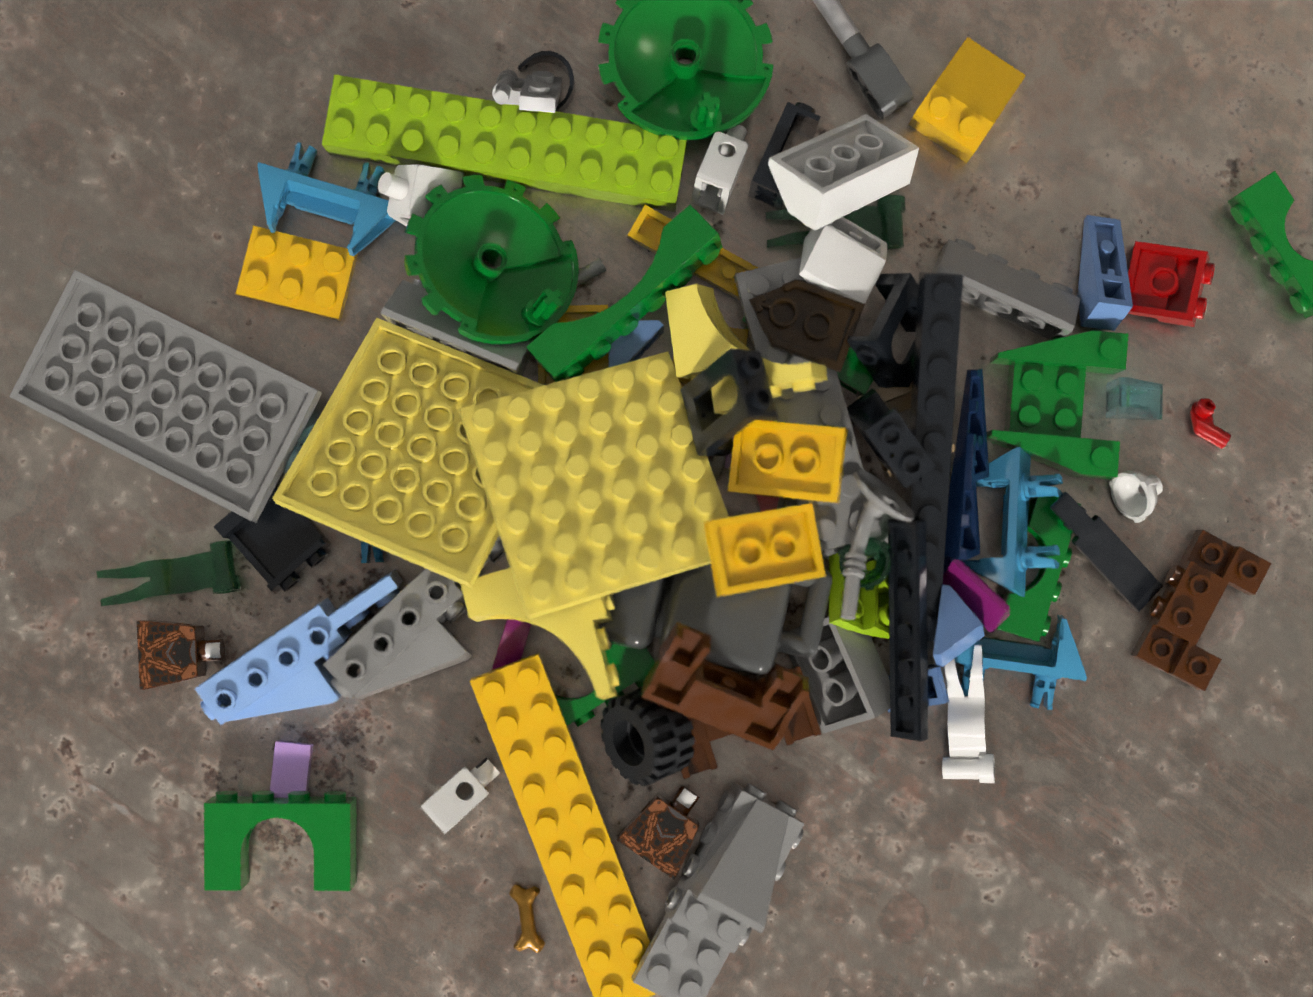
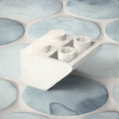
(843, 259)

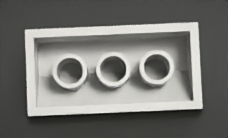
(842, 170)

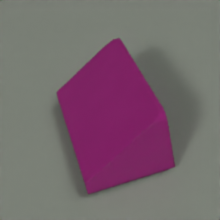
(977, 595)
(511, 643)

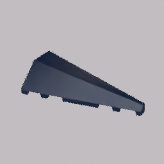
(969, 466)

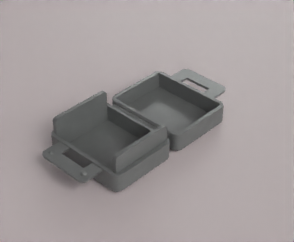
(742, 625)

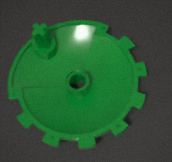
(693, 98)
(531, 269)

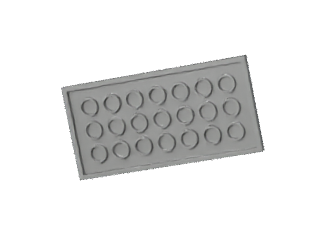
(166, 396)

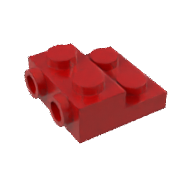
(1169, 282)

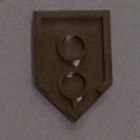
(808, 322)

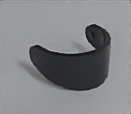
(559, 60)

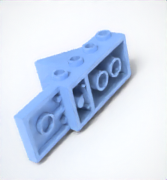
(288, 665)

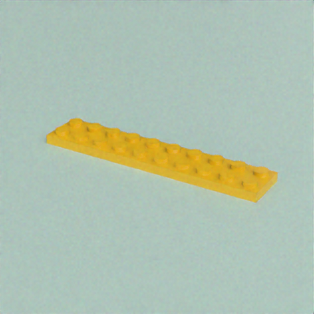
(565, 824)

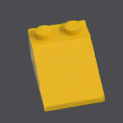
(966, 100)

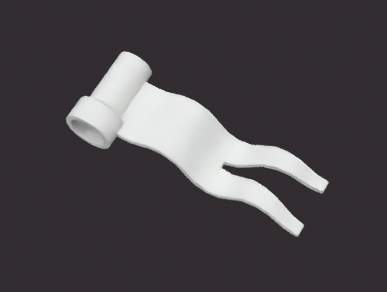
(967, 726)

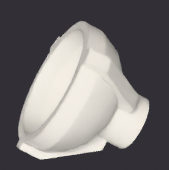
(1135, 494)

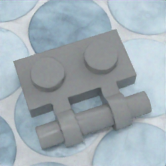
(535, 93)

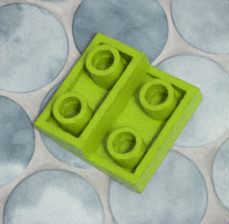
(872, 605)

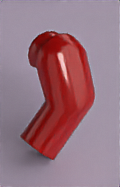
(1203, 423)

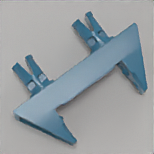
(325, 199)
(1013, 473)
(1045, 663)

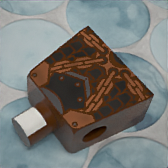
(173, 652)
(663, 831)

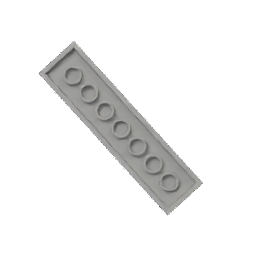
(820, 407)

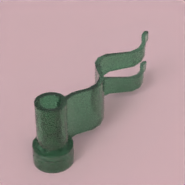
(881, 220)
(179, 575)

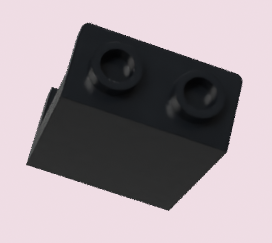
(277, 544)

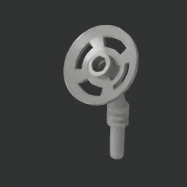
(878, 501)

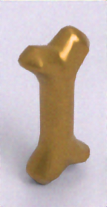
(529, 936)

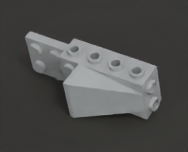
(413, 647)
(721, 893)

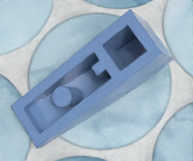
(1103, 275)

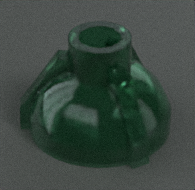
(880, 552)

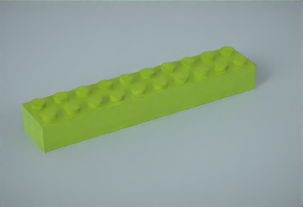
(503, 143)

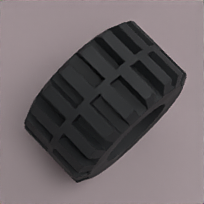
(645, 738)

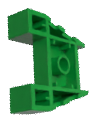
(1048, 401)

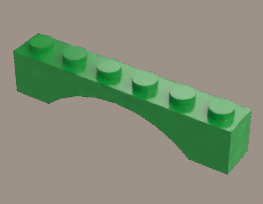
(683, 248)

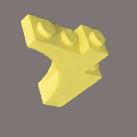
(703, 336)
(577, 625)

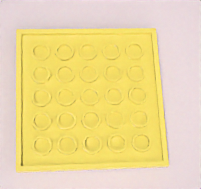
(395, 455)
(594, 483)

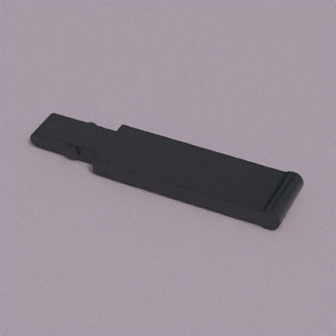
(1107, 553)

